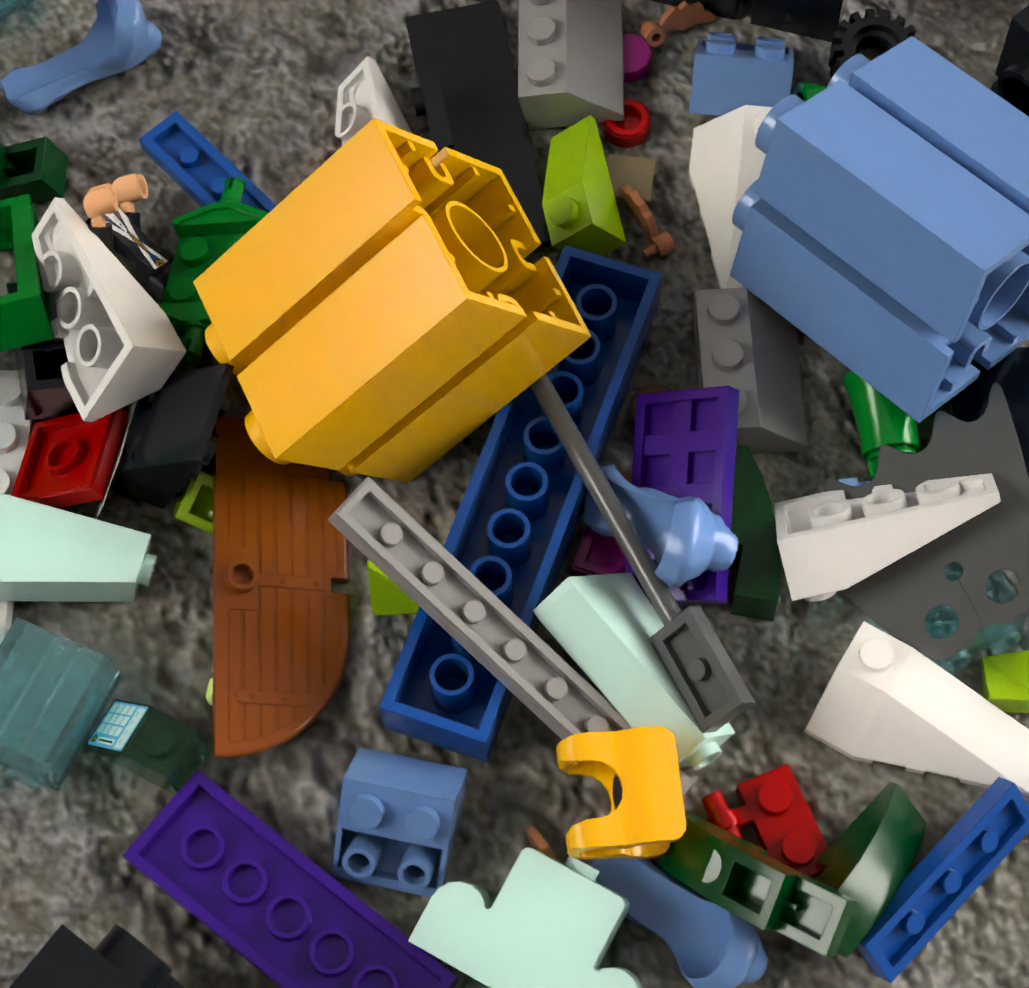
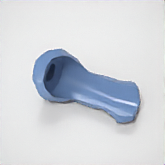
(113, 45)
(677, 530)
(707, 940)

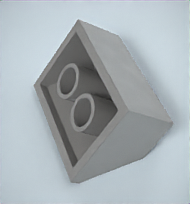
(570, 61)
(756, 352)

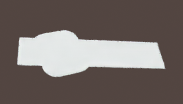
(101, 502)

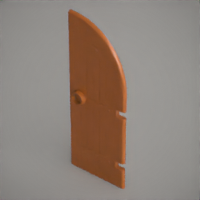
(275, 620)

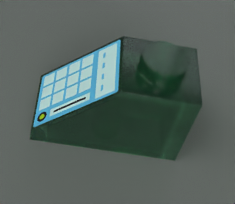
(149, 744)

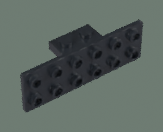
(473, 97)

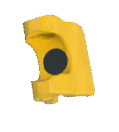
(644, 790)

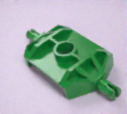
(202, 240)

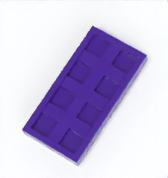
(689, 450)

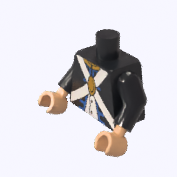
(122, 232)

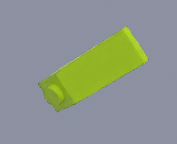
(579, 192)

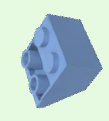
(739, 73)
(398, 821)

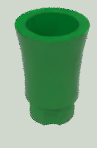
(879, 422)

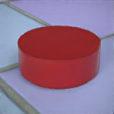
(633, 129)

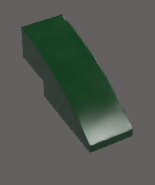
(33, 169)
(758, 549)
(873, 859)

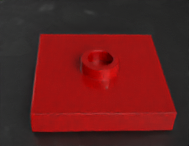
(69, 459)

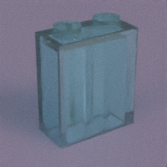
(48, 702)

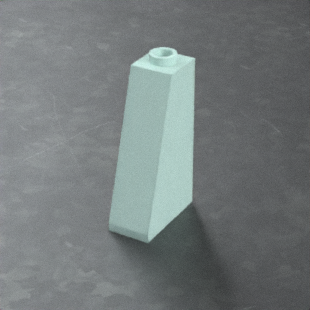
(68, 556)
(607, 632)

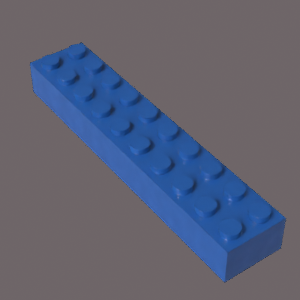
(524, 507)

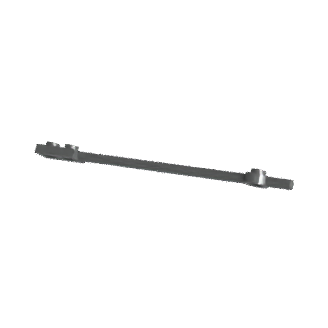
(687, 639)

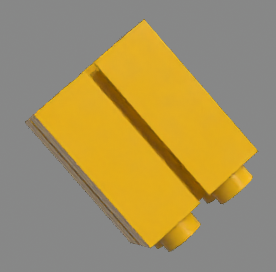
(386, 308)

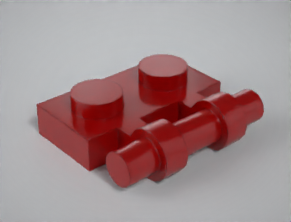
(778, 816)

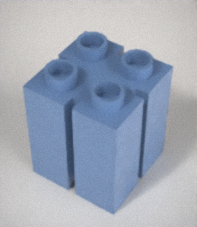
(895, 223)

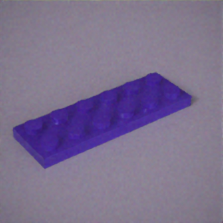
(273, 899)

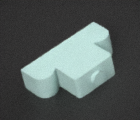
(538, 933)

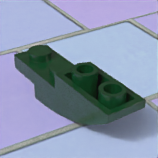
(757, 886)

